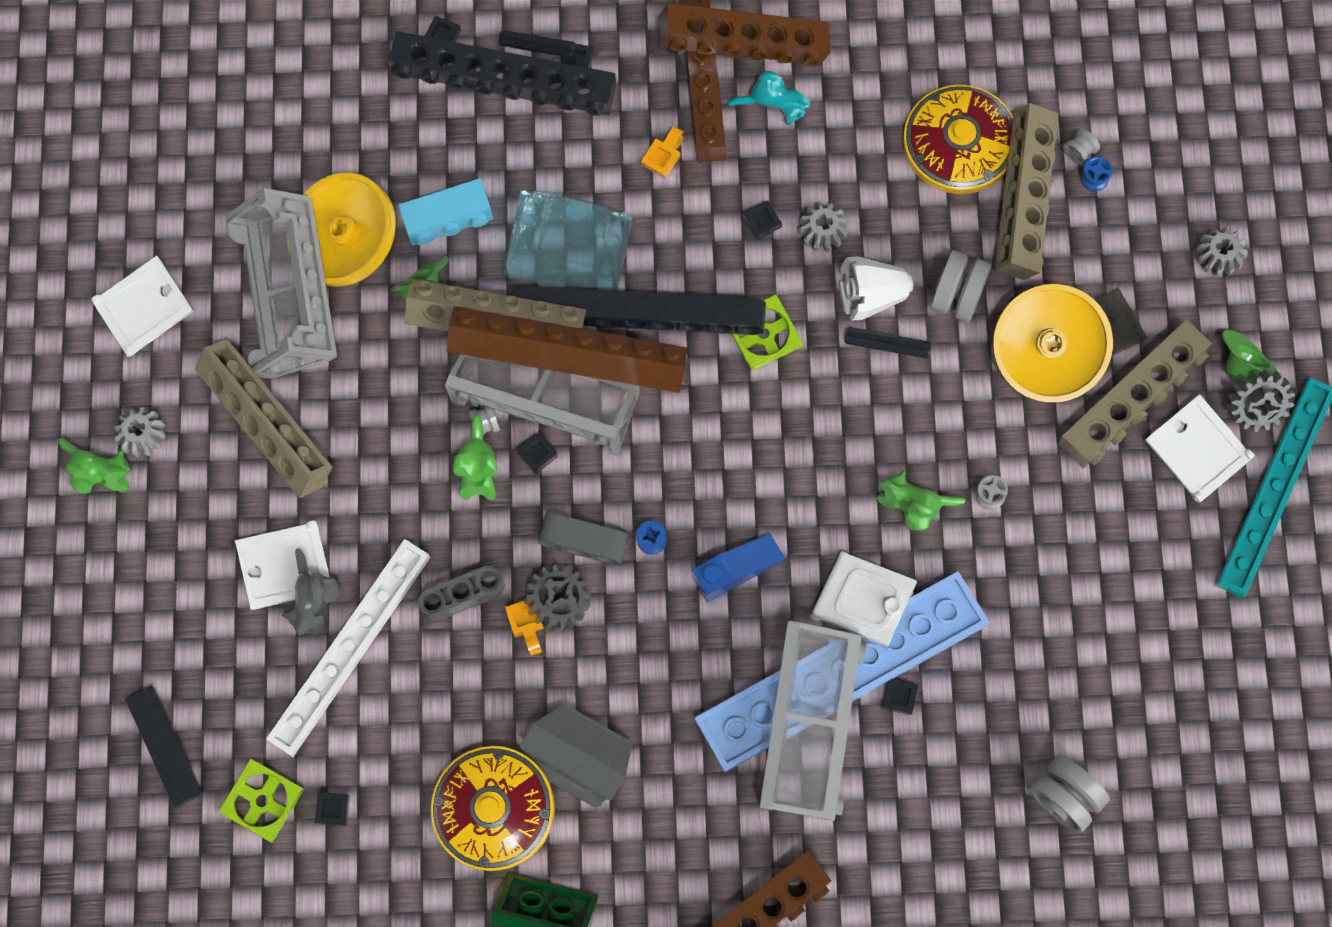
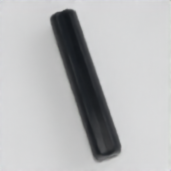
(537, 43)
(888, 342)

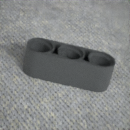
(583, 539)
(476, 596)

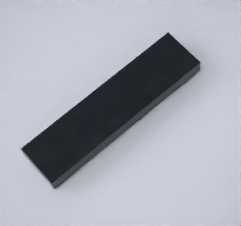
(164, 746)

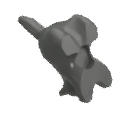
(311, 594)

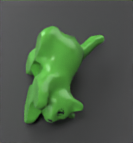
(476, 464)
(89, 469)
(917, 503)

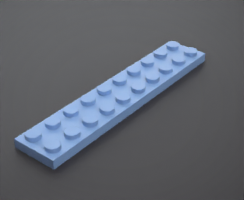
(928, 626)

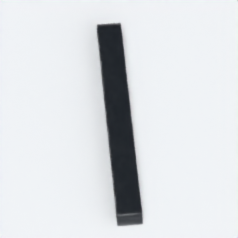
(656, 310)

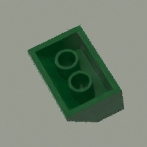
(542, 904)

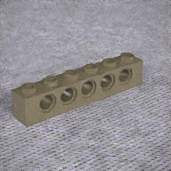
(1027, 192)
(432, 306)
(1185, 341)
(263, 418)

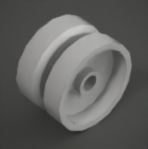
(960, 286)
(1069, 794)

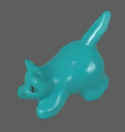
(771, 92)

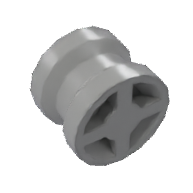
(1081, 146)
(488, 419)
(993, 486)

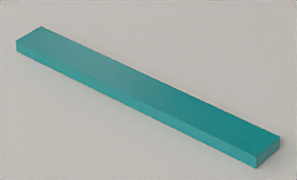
(1275, 488)

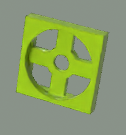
(793, 343)
(240, 788)

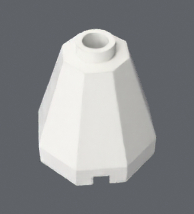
(872, 286)

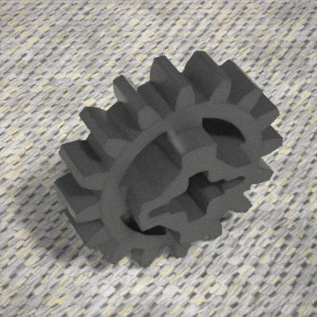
(1261, 400)
(549, 586)

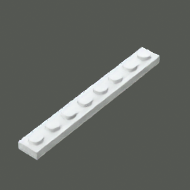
(348, 648)

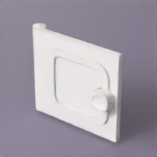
(138, 310)
(1201, 454)
(277, 563)
(859, 594)

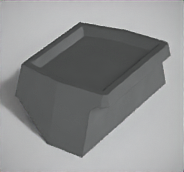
(578, 754)

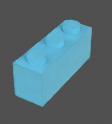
(446, 212)

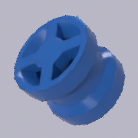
(1098, 167)
(652, 544)

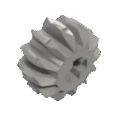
(833, 222)
(1230, 259)
(149, 436)

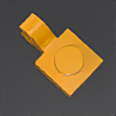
(663, 155)
(525, 625)

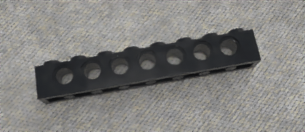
(409, 47)

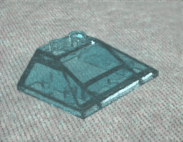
(567, 242)

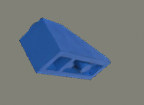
(736, 567)

